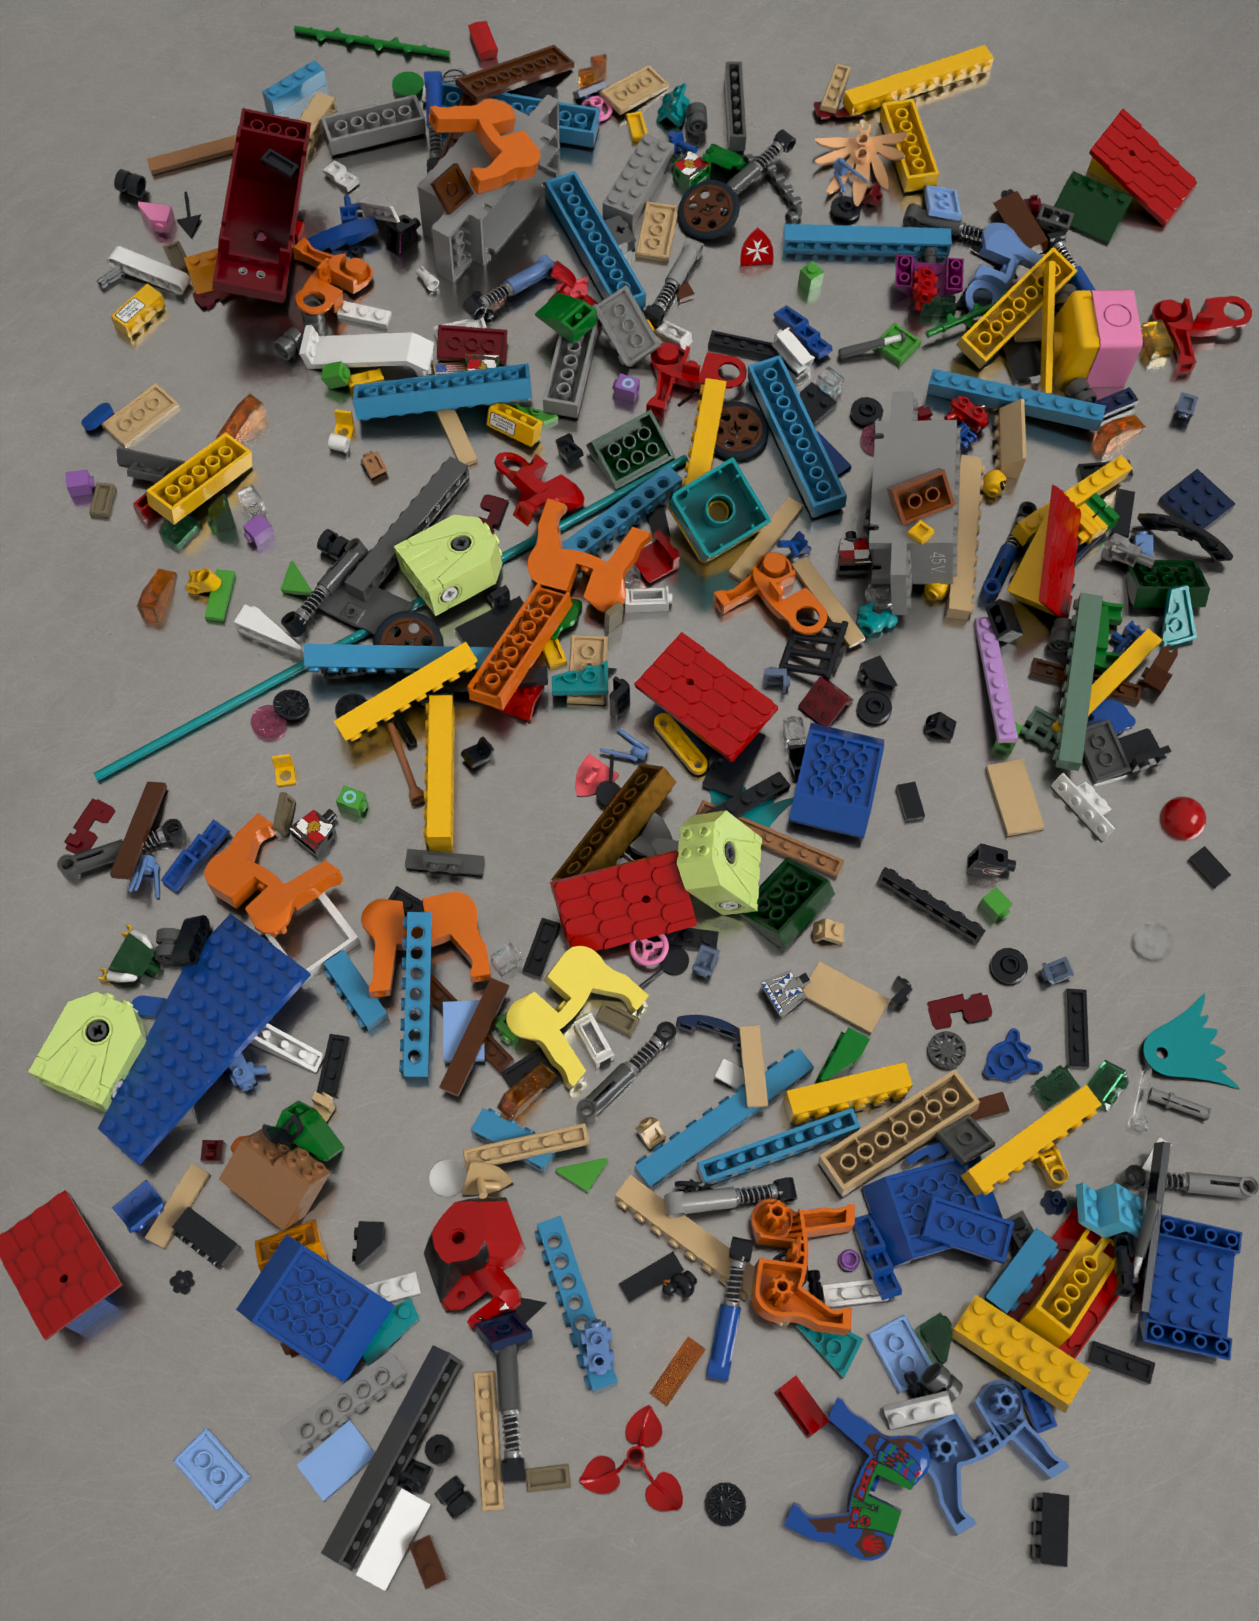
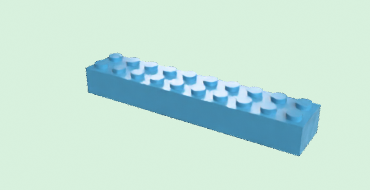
(576, 123)
(592, 237)
(442, 391)
(796, 436)

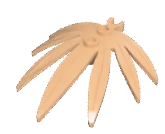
(862, 153)

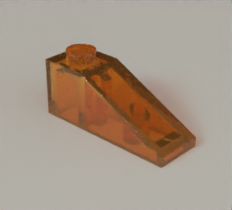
(243, 417)
(1118, 431)
(156, 594)
(526, 1091)
(677, 1371)

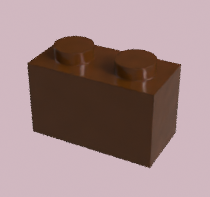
(428, 1562)

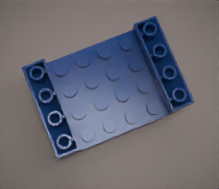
(837, 780)
(902, 1202)
(1192, 1288)
(315, 1308)

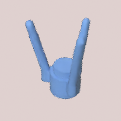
(842, 168)
(638, 749)
(146, 866)

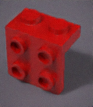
(657, 558)
(523, 702)

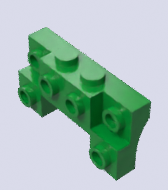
(1109, 615)

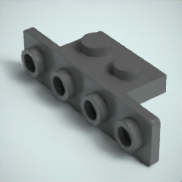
(145, 465)
(444, 862)

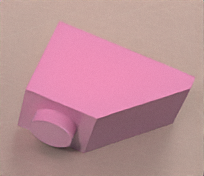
(157, 216)

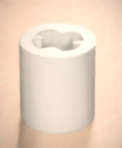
(338, 442)

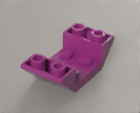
(949, 274)

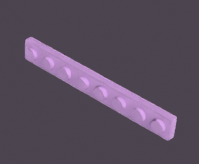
(996, 682)

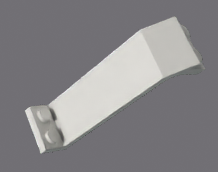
(368, 350)

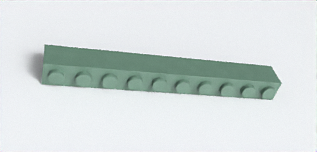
(1079, 682)

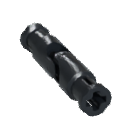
(1123, 1267)

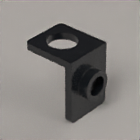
(283, 1135)

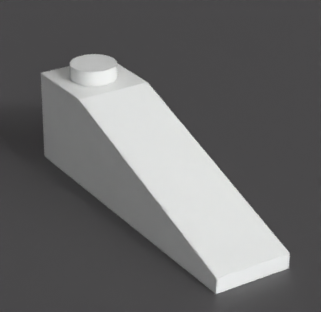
(378, 207)
(259, 626)
(288, 1048)

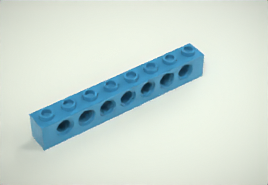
(625, 508)
(424, 921)
(778, 1147)
(555, 1229)

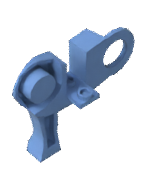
(1005, 248)

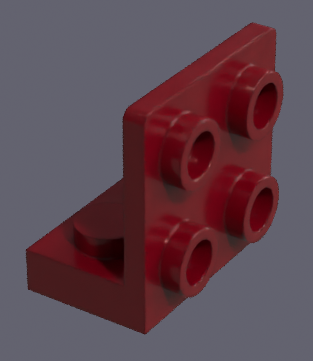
(824, 701)

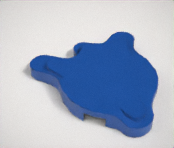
(1116, 712)
(1009, 1059)

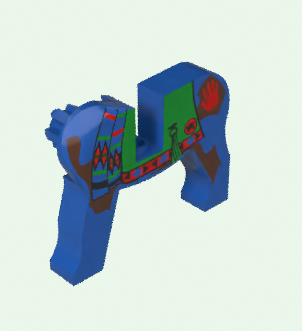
(871, 1522)

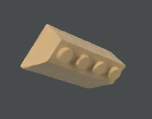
(1010, 439)

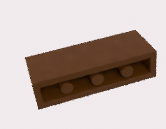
(1020, 219)

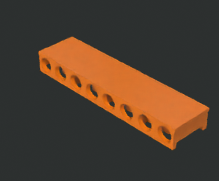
(520, 648)

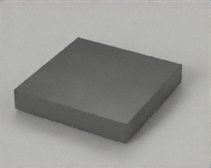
(965, 1139)

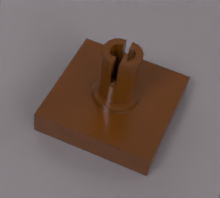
(452, 188)

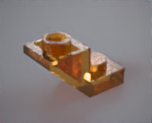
(591, 75)

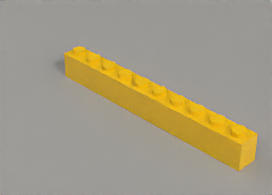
(918, 80)

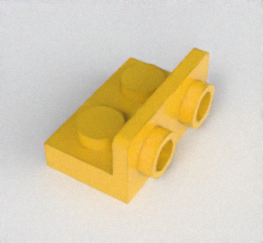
(365, 377)

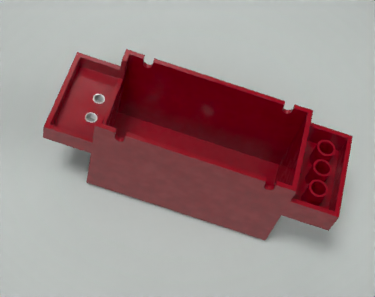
(261, 203)

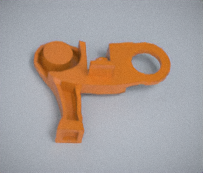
(347, 274)
(768, 579)

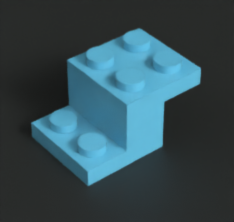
(1109, 1210)

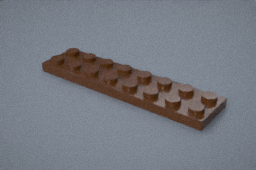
(514, 73)

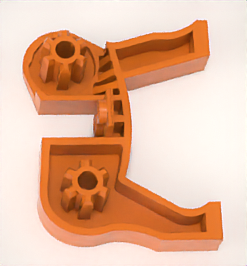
(512, 154)
(558, 567)
(236, 877)
(452, 920)
(778, 1284)

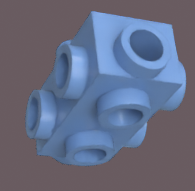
(245, 1072)
(596, 1339)

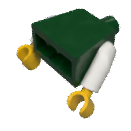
(131, 959)

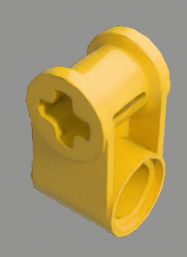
(202, 581)
(1050, 1163)

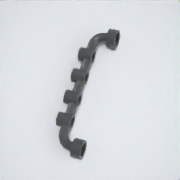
(785, 191)

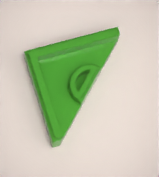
(539, 414)
(294, 582)
(583, 1174)

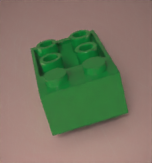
(568, 316)
(846, 1056)
(316, 1136)

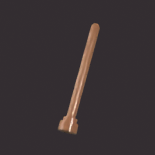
(415, 794)

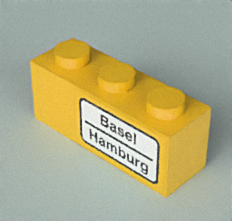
(138, 310)
(514, 423)

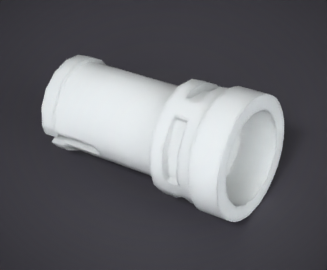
(429, 280)

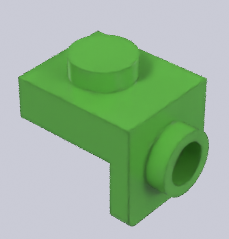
(504, 1031)

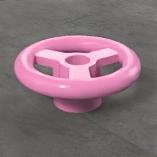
(597, 102)
(650, 953)

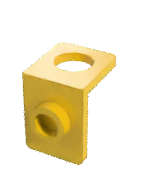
(345, 421)
(282, 764)

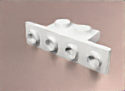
(1086, 804)

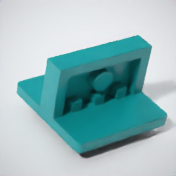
(674, 106)

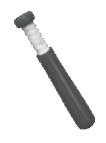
(870, 345)
(1147, 1227)

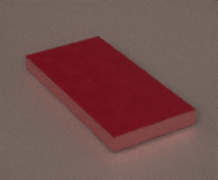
(458, 341)

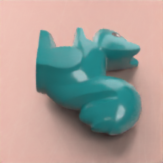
(871, 622)

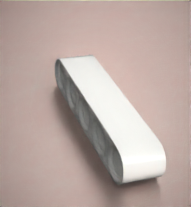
(149, 270)

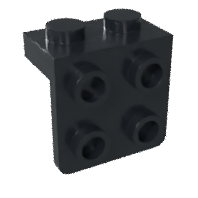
(1143, 750)

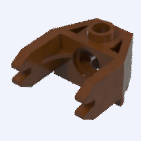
(1158, 675)

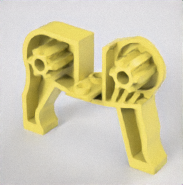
(573, 978)

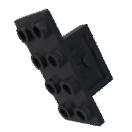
(730, 777)

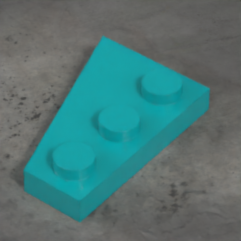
(1178, 617)
(396, 1324)
(835, 1348)

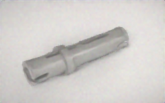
(1201, 1111)

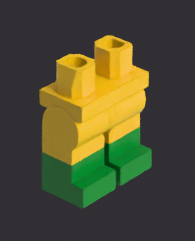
(1095, 519)

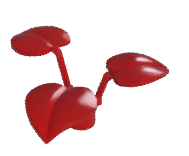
(566, 276)
(602, 1477)

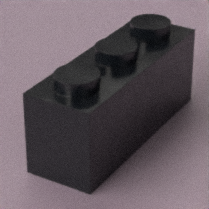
(205, 1238)
(1051, 1529)

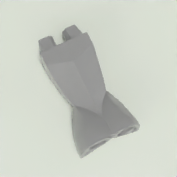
(654, 839)

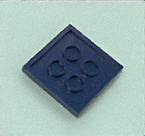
(1197, 500)

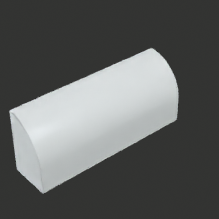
(390, 1538)

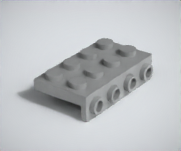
(626, 327)

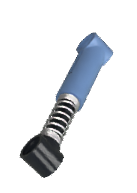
(477, 306)

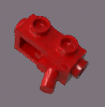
(923, 286)
(966, 412)

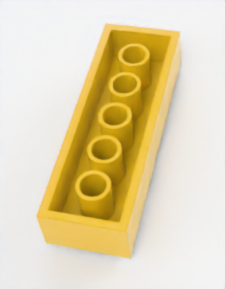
(919, 165)
(199, 478)
(846, 1093)
(1020, 1353)

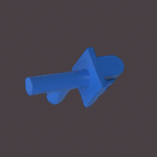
(678, 141)
(349, 211)
(966, 436)
(797, 544)
(1131, 635)

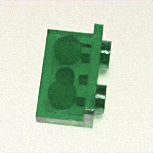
(940, 306)
(180, 533)
(1108, 1083)
(1055, 1087)

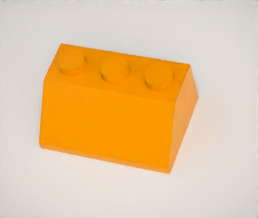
(201, 270)
(306, 1234)

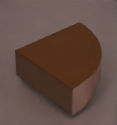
(685, 293)

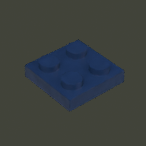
(503, 1331)

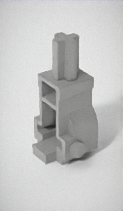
(1130, 555)

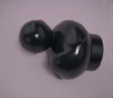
(681, 1283)

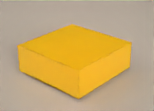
(920, 532)

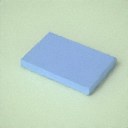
(942, 202)
(455, 1022)
(899, 1351)
(336, 1460)
(211, 1469)

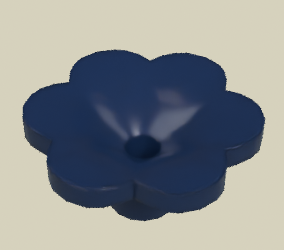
(1052, 1207)

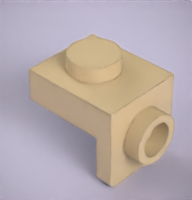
(828, 930)
(323, 1104)
(650, 1132)

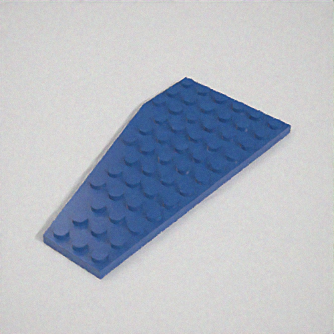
(200, 1033)

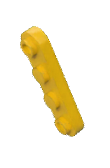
(680, 743)

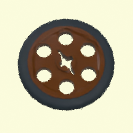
(693, 196)
(757, 439)
(402, 620)

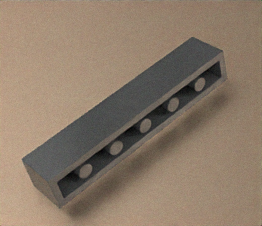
(735, 106)

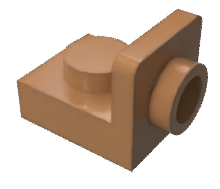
(373, 464)

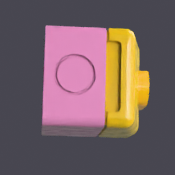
(1096, 338)

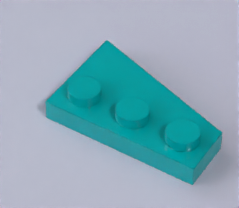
(583, 682)

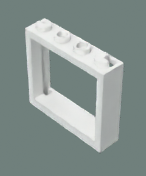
(353, 939)

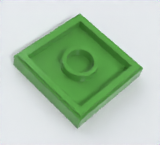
(899, 350)

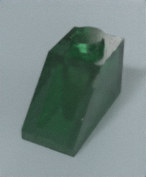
(220, 515)
(937, 1336)

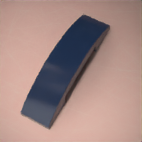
(690, 1022)

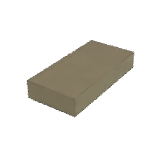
(176, 255)
(102, 500)
(613, 617)
(283, 813)
(617, 1019)
(547, 1478)

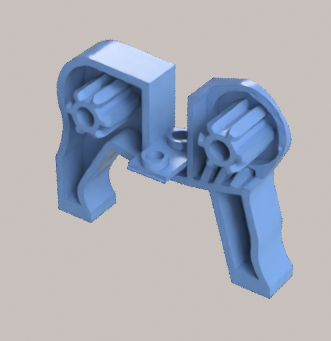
(951, 1447)

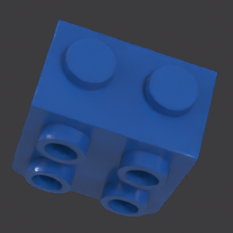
(139, 1206)

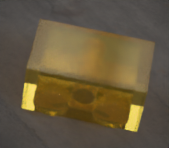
(1156, 340)

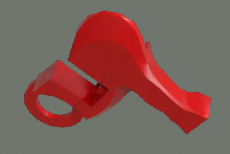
(1209, 322)
(673, 367)
(535, 491)

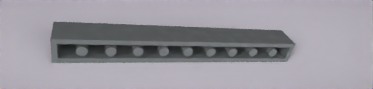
(413, 520)
(391, 1458)

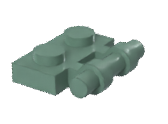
(1041, 721)

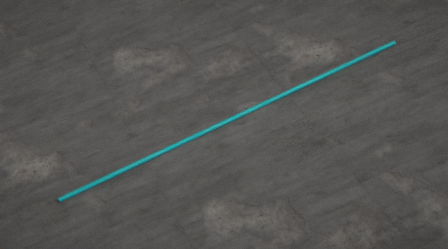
(356, 636)

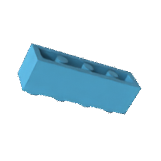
(294, 87)
(355, 990)
(496, 1129)
(1021, 1271)

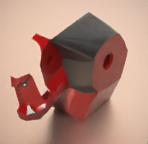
(469, 1255)

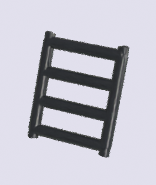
(831, 658)

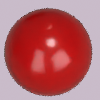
(1183, 818)

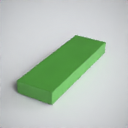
(219, 599)

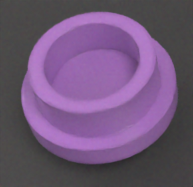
(849, 1260)

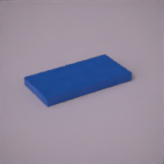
(967, 1229)

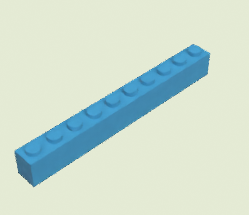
(865, 239)
(997, 395)
(378, 657)
(719, 1121)

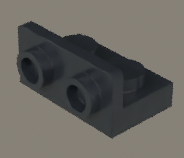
(619, 697)

